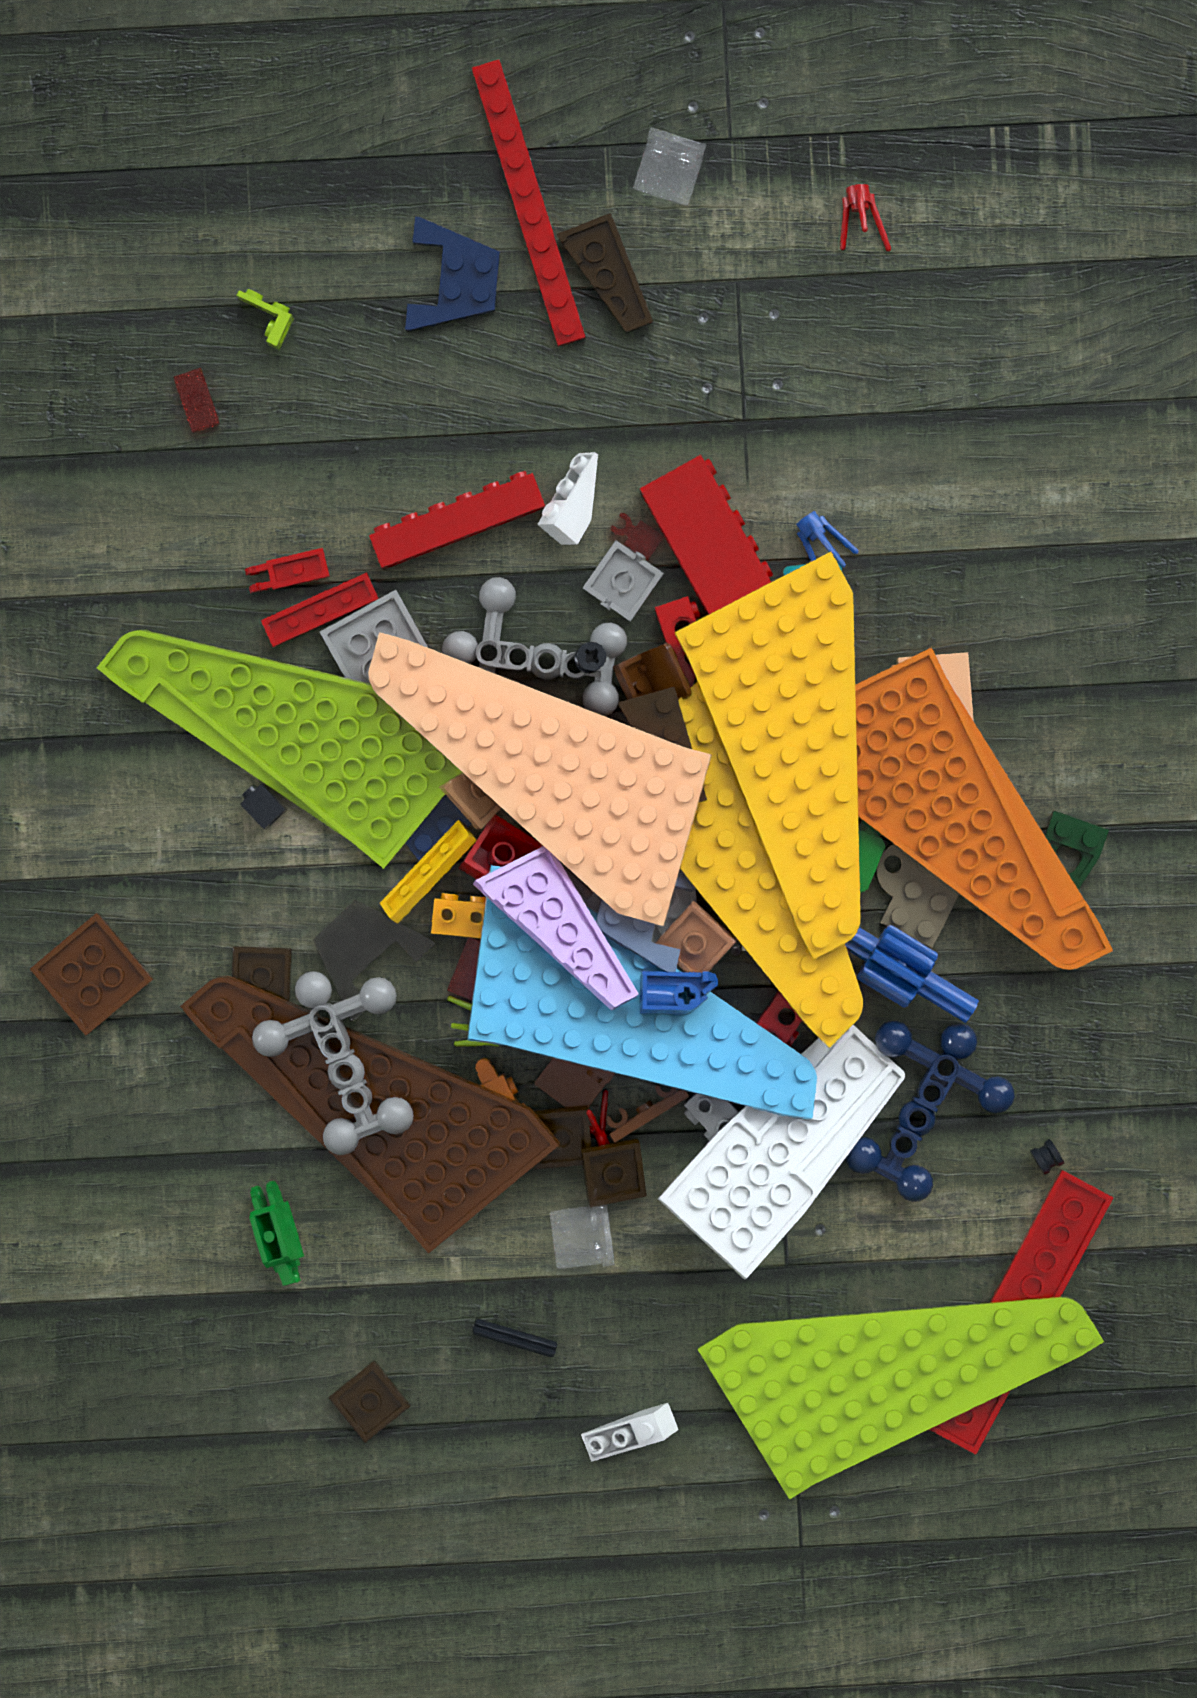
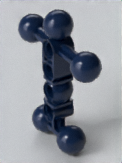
(957, 1043)

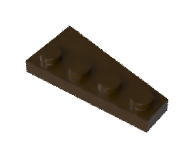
(606, 265)

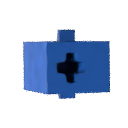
(661, 991)

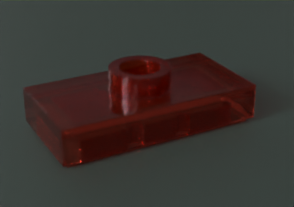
(196, 400)

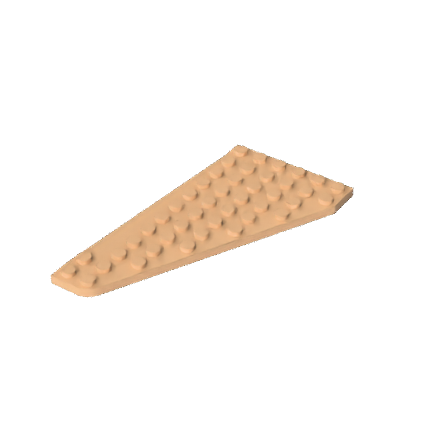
(579, 782)

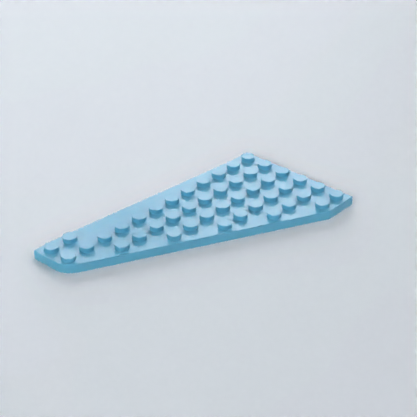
(715, 1051)

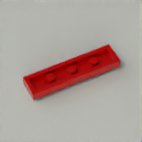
(319, 610)

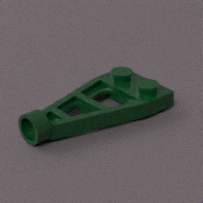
(1080, 836)

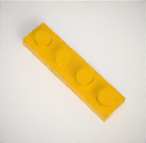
(428, 871)

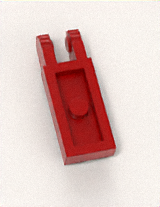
(291, 570)

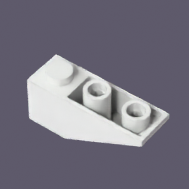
(572, 504)
(630, 1432)

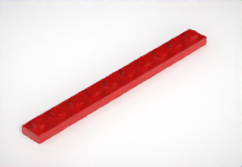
(528, 203)

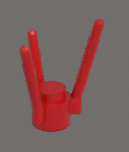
(859, 201)

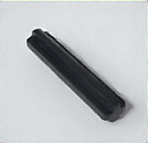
(514, 1338)

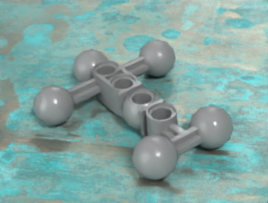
(497, 597)
(375, 996)

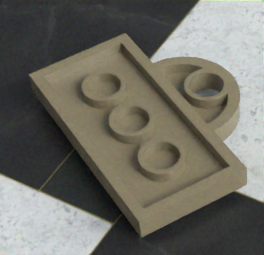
(918, 898)

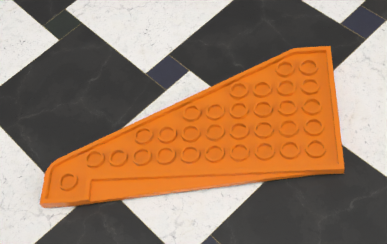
(952, 808)

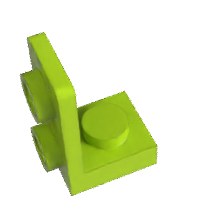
(276, 330)

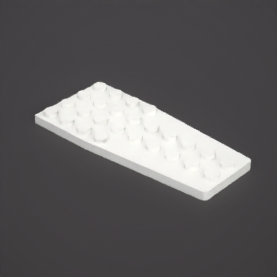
(771, 1167)

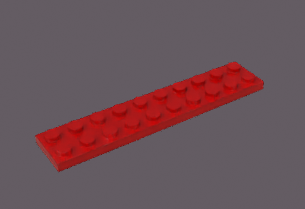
(1038, 1271)

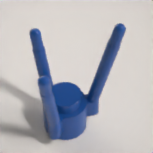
(812, 527)

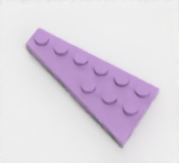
(550, 910)

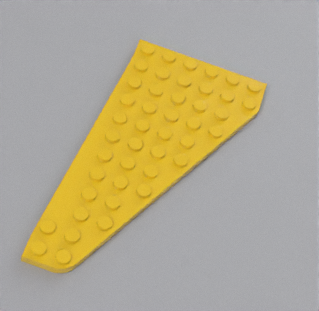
(785, 709)
(739, 883)

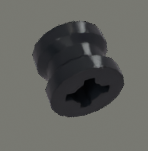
(586, 661)
(1047, 1157)

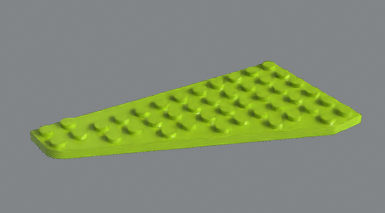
(297, 730)
(858, 1384)

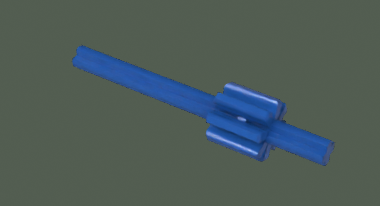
(902, 967)

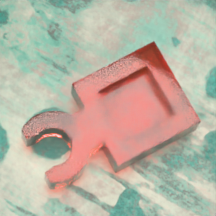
(640, 538)

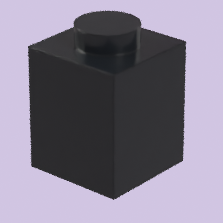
(262, 805)

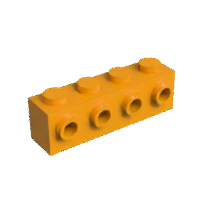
(458, 916)

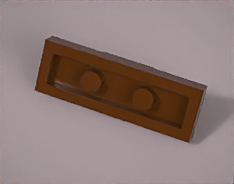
(645, 1112)

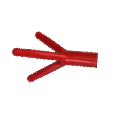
(596, 1130)

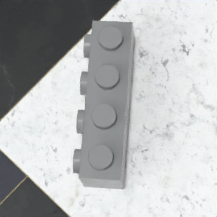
(710, 1112)

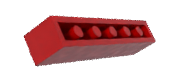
(456, 521)

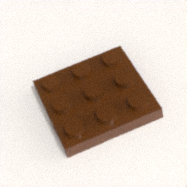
(91, 974)

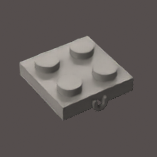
(623, 580)

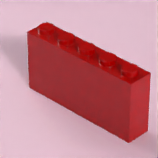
(706, 534)

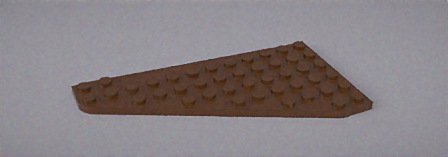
(434, 1175)

